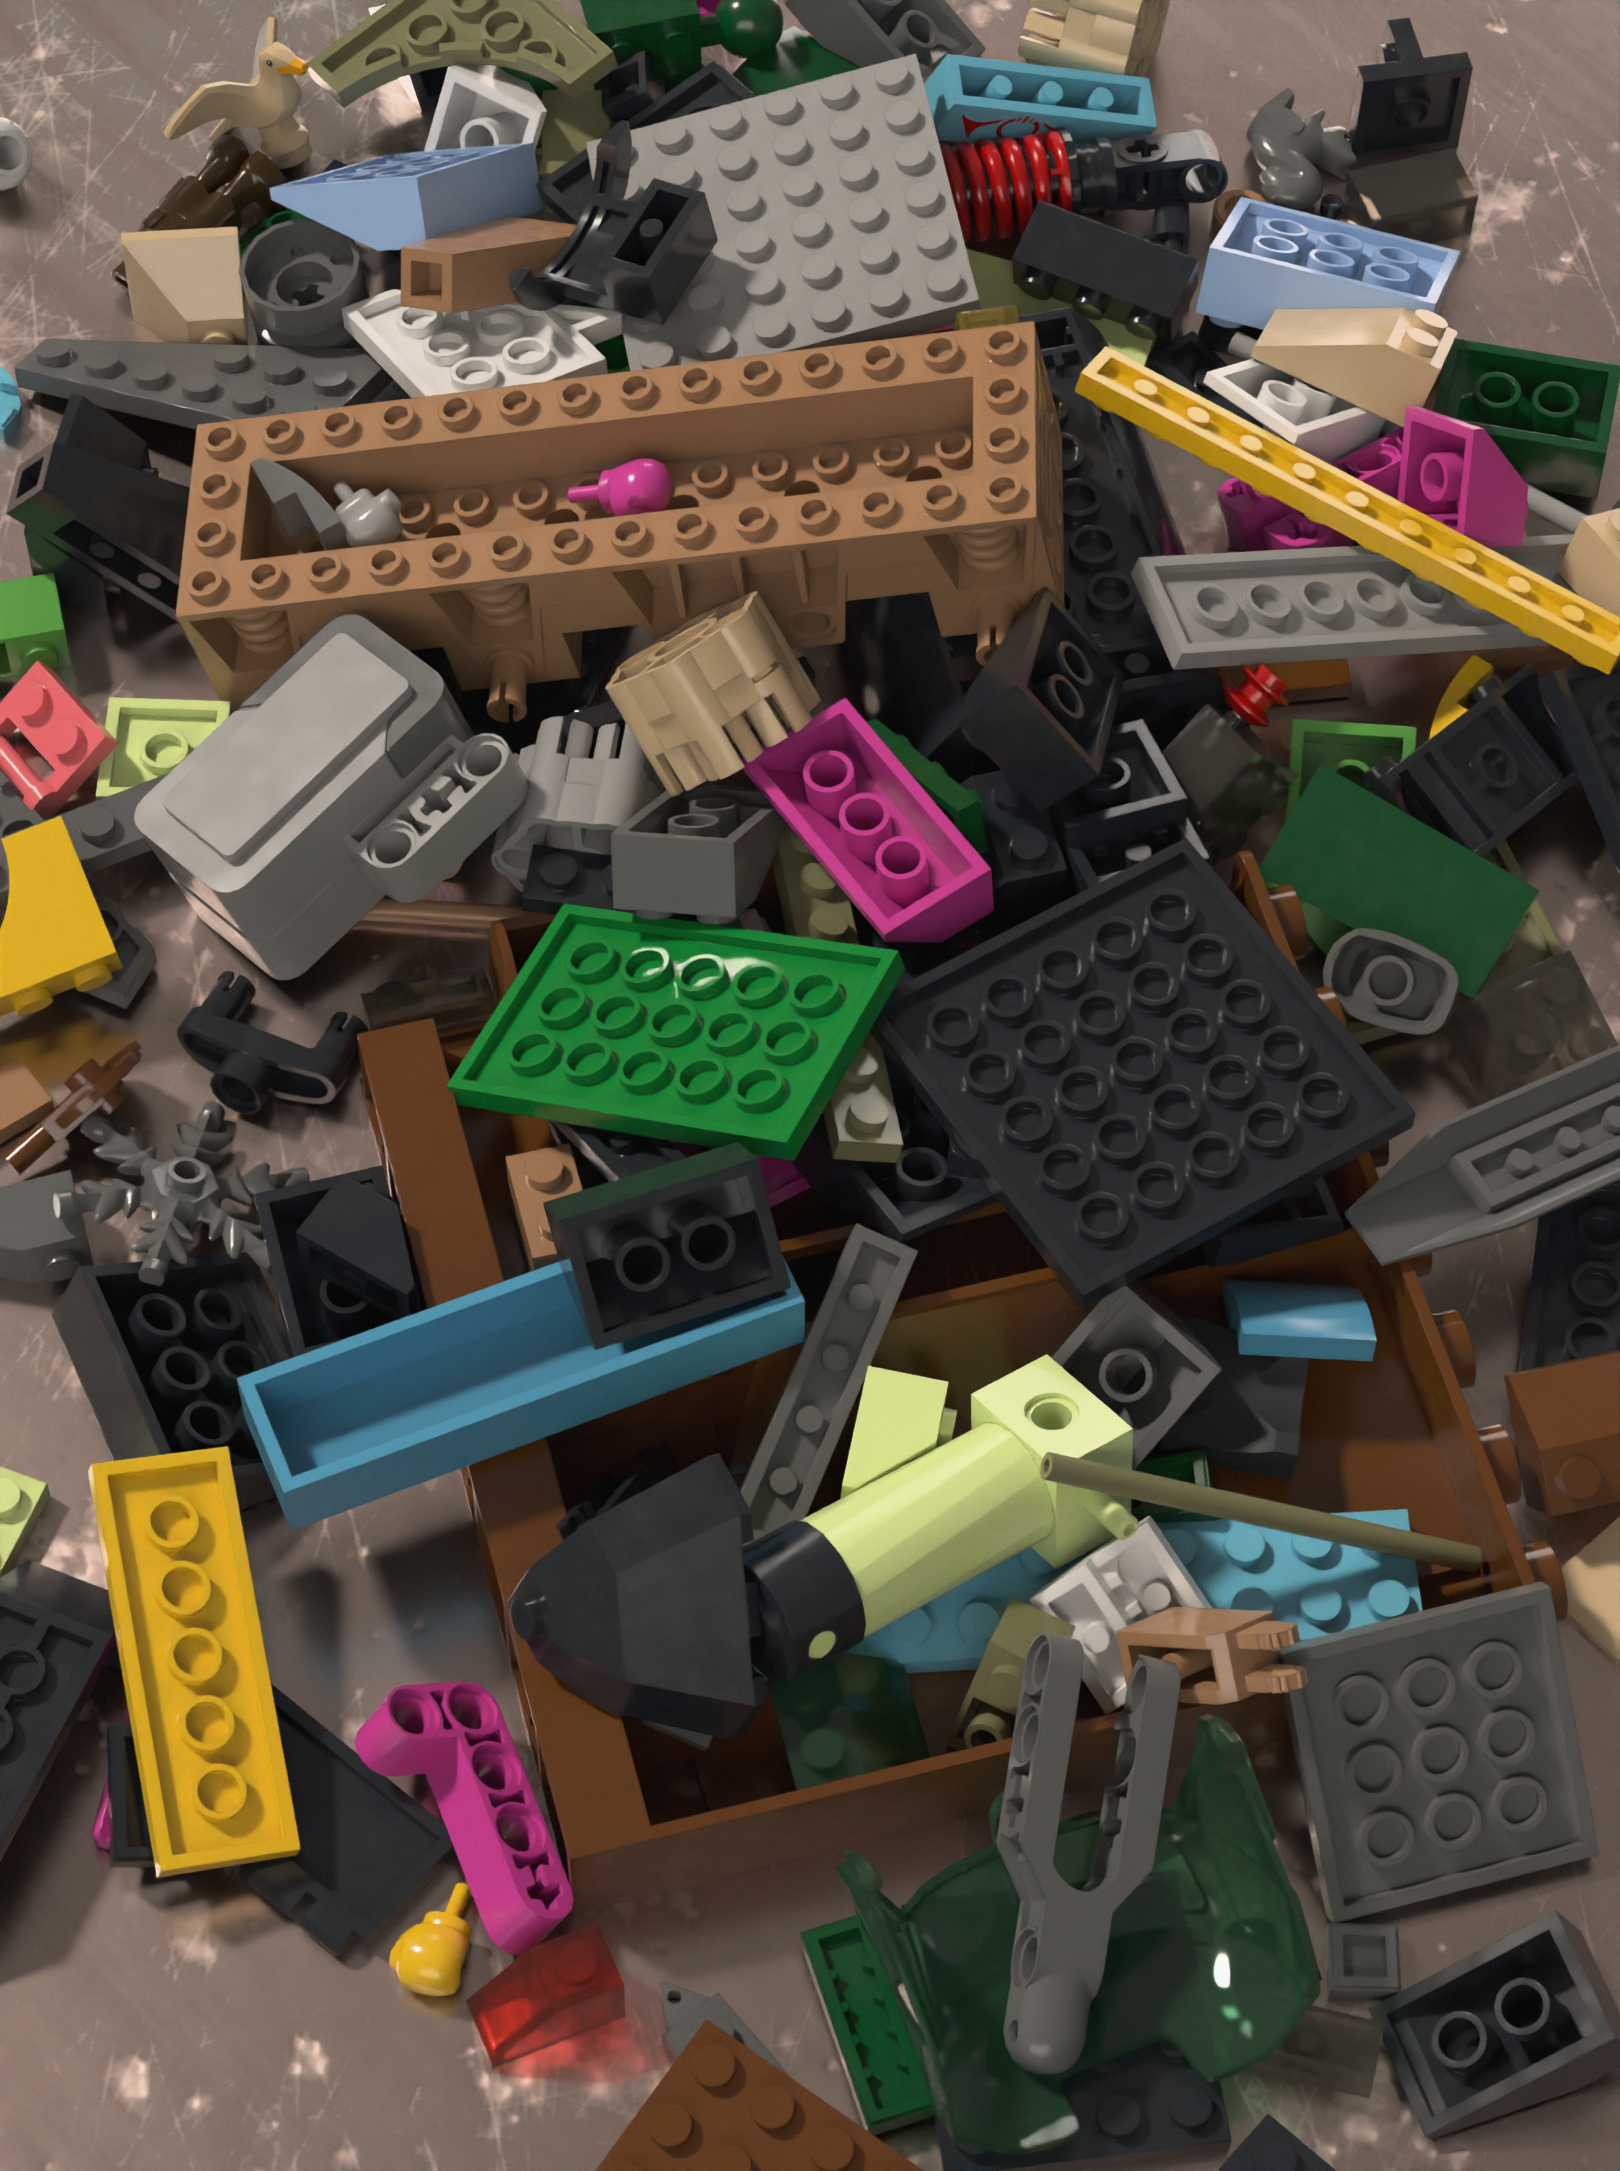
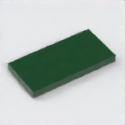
(1397, 876)

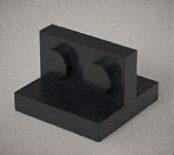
(1407, 99)

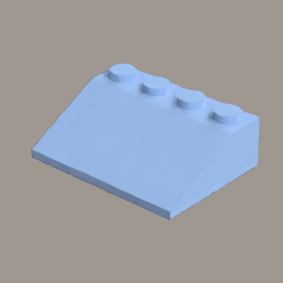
(418, 193)
(1304, 261)

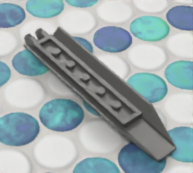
(1499, 1164)

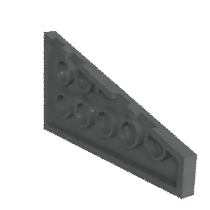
(202, 381)

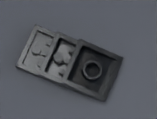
(1123, 812)

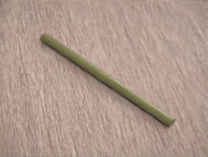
(1259, 1512)

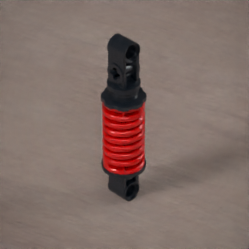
(1007, 178)

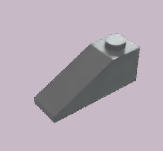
(33, 1240)

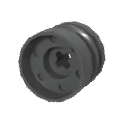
(298, 283)

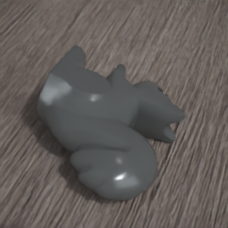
(1290, 148)

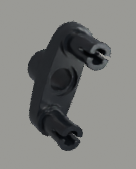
(260, 1064)

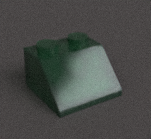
(847, 1720)

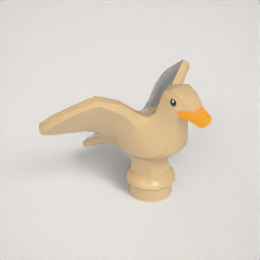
(261, 104)

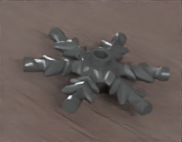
(177, 1191)

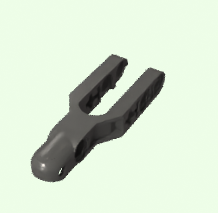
(1059, 1928)

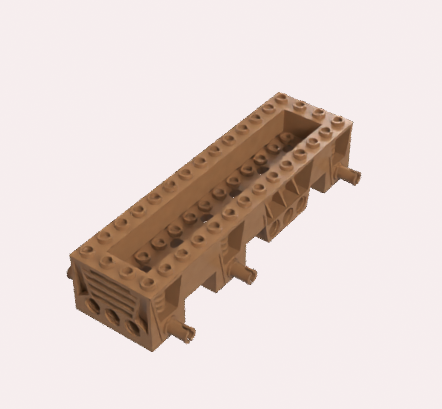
(788, 480)

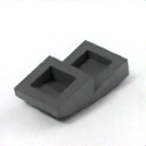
(299, 505)

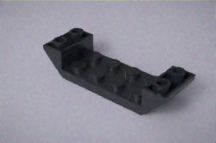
(51, 1654)

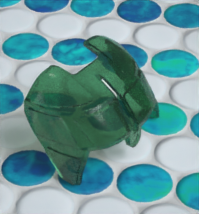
(1194, 1955)

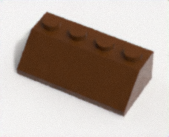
(1568, 1432)

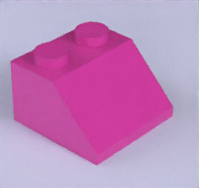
(1461, 479)

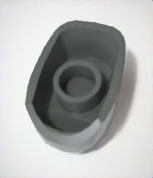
(1392, 981)

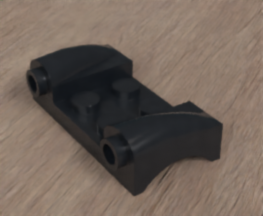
(1484, 768)

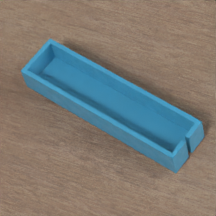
(475, 1385)

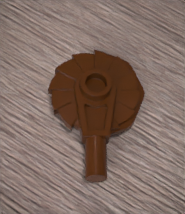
(92, 1090)

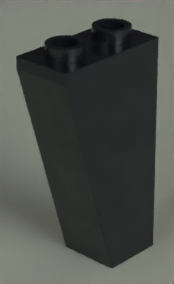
(107, 518)

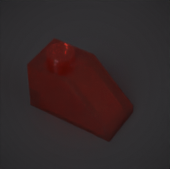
(548, 1996)

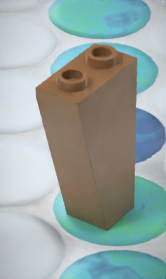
(474, 264)

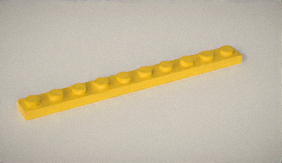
(1353, 509)

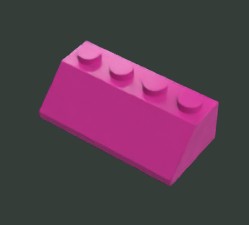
(874, 828)

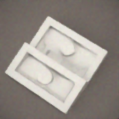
(1113, 1590)

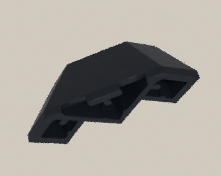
(654, 1606)

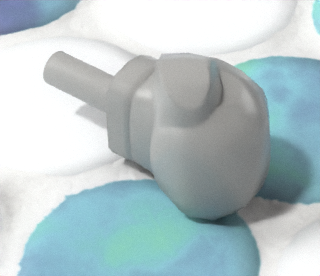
(368, 518)

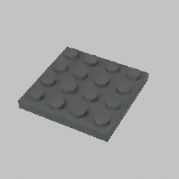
(1438, 1752)

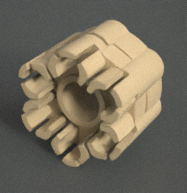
(1095, 34)
(708, 688)

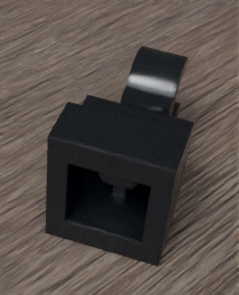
(631, 87)

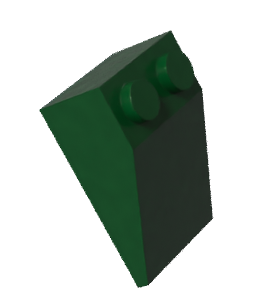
(1538, 408)

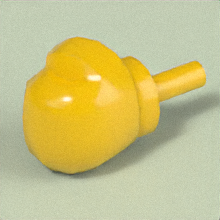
(433, 1952)

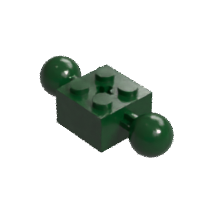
(675, 33)

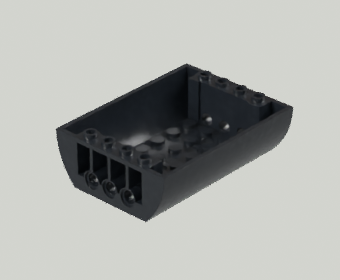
(1110, 519)

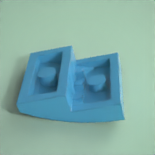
(1299, 1319)

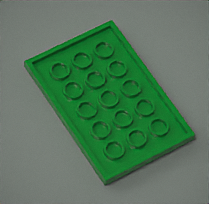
(678, 1030)

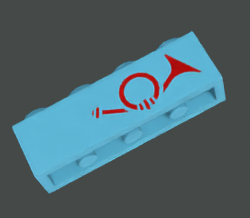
(1005, 98)

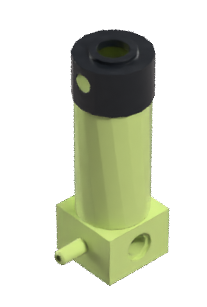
(940, 1521)

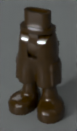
(197, 205)

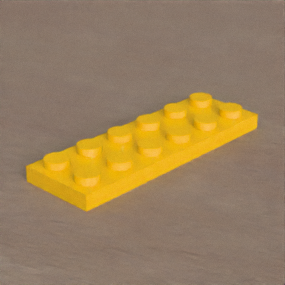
(193, 1661)

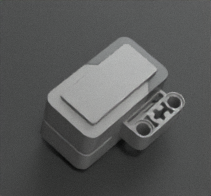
(327, 797)

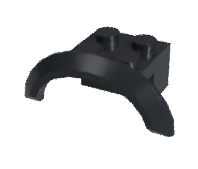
(624, 251)

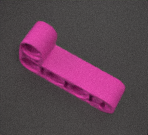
(484, 1798)

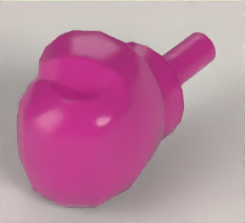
(629, 488)

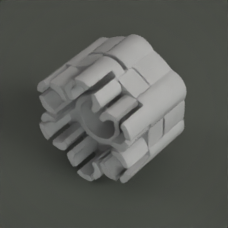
(574, 798)

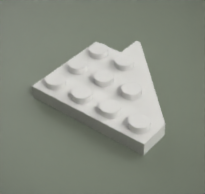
(480, 347)

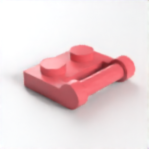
(60, 731)

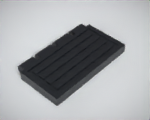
(359, 1840)

